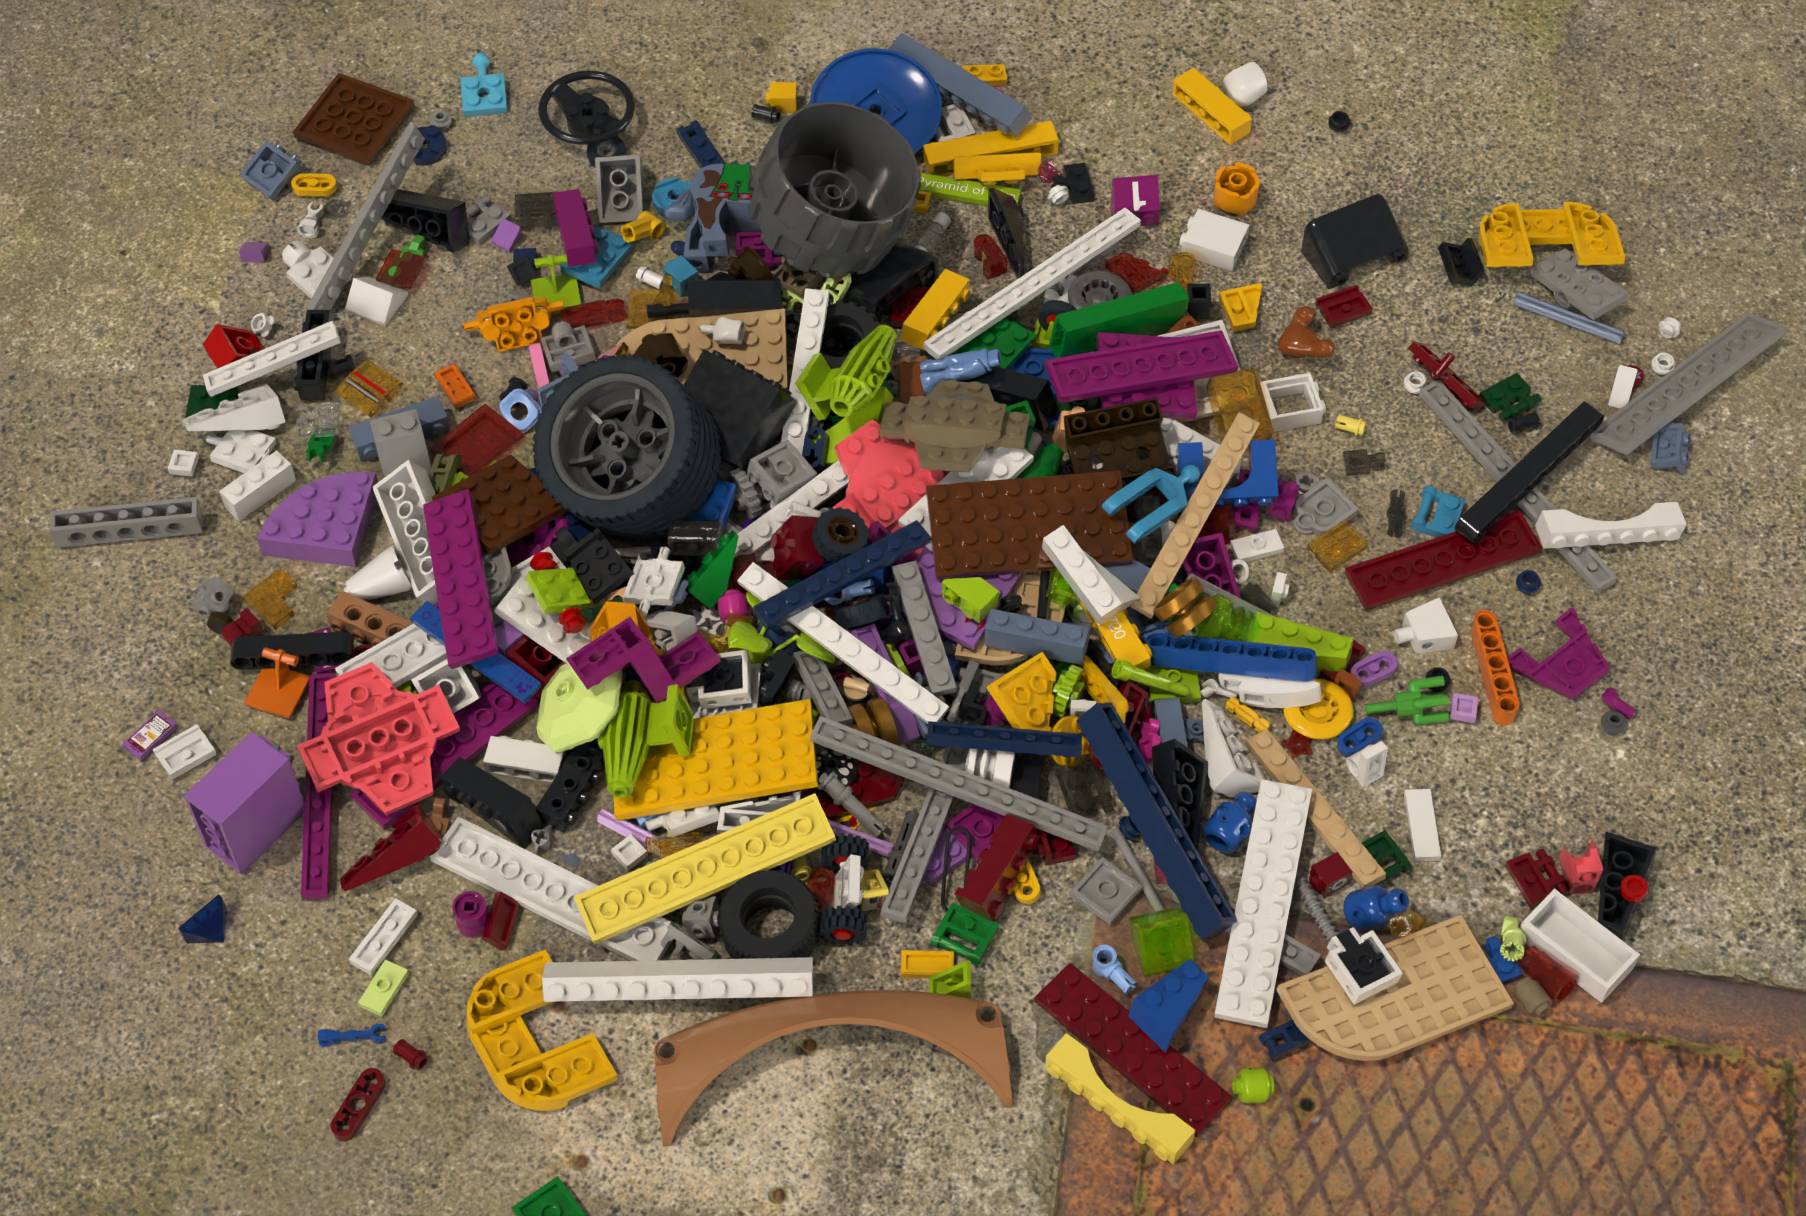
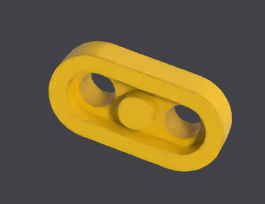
(314, 185)
(1027, 881)

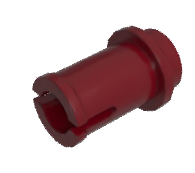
(416, 1058)

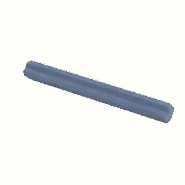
(1568, 317)

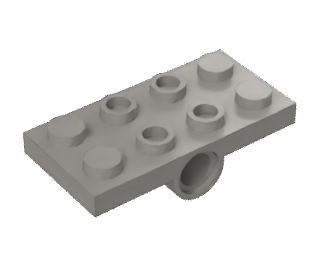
(1578, 285)

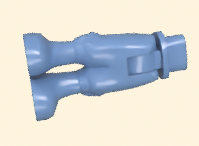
(958, 367)

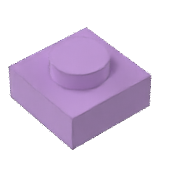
(1464, 707)

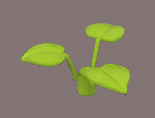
(759, 647)

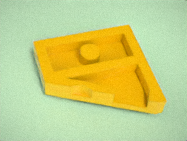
(1241, 306)

